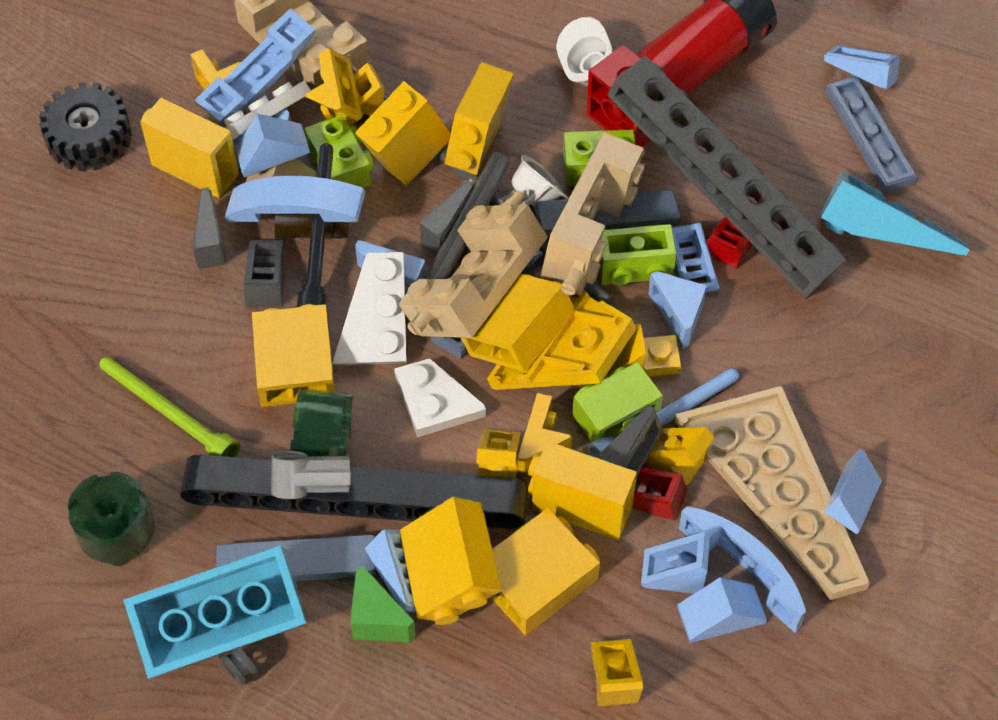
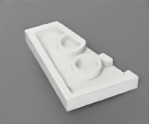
(284, 98)
(375, 321)

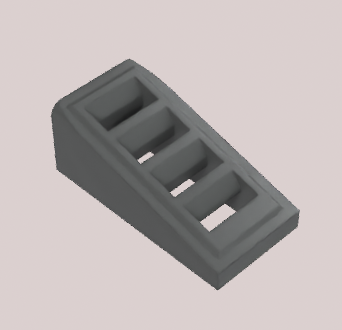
(439, 222)
(207, 240)
(264, 274)
(635, 442)

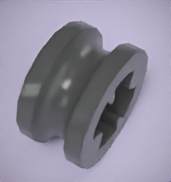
(238, 665)

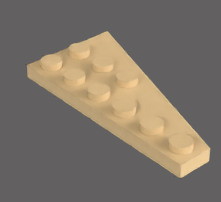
(775, 474)

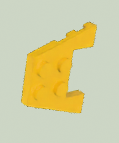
(577, 353)

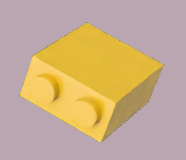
(478, 118)
(404, 133)
(190, 147)
(521, 323)
(291, 353)
(582, 489)
(449, 561)
(542, 570)

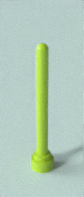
(215, 444)

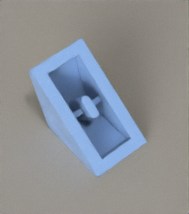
(270, 143)
(678, 303)
(677, 564)
(721, 609)

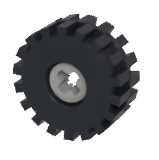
(89, 145)

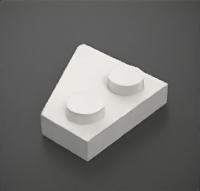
(435, 398)

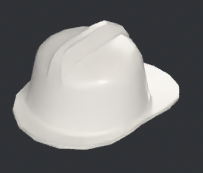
(581, 47)
(536, 182)

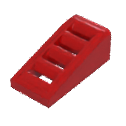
(725, 250)
(663, 482)

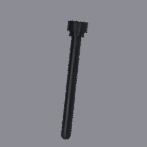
(313, 292)

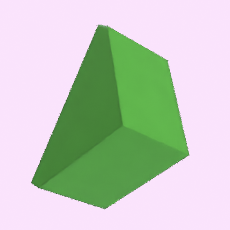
(377, 614)

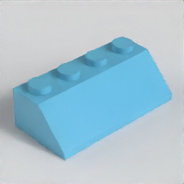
(215, 611)

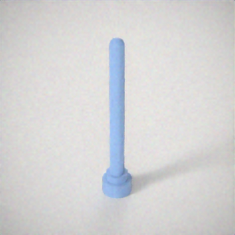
(681, 405)

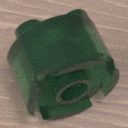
(322, 422)
(111, 518)

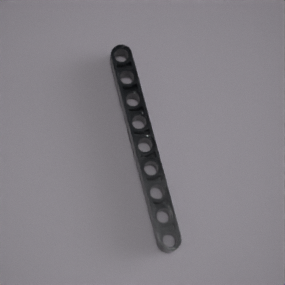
(371, 494)

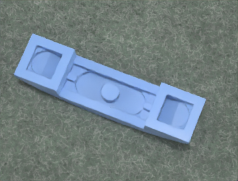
(259, 70)
(295, 195)
(755, 557)

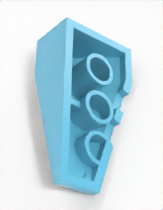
(863, 212)

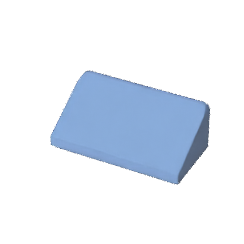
(854, 492)

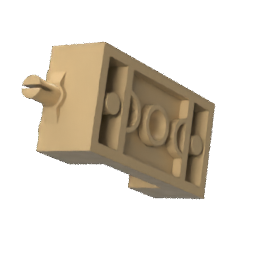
(260, 15)
(576, 239)
(501, 246)

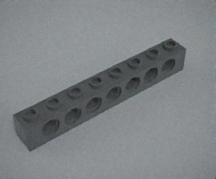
(728, 194)

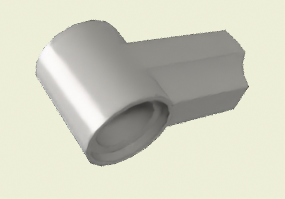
(298, 474)

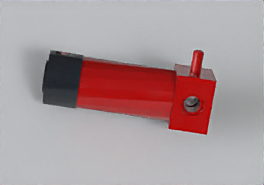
(686, 53)

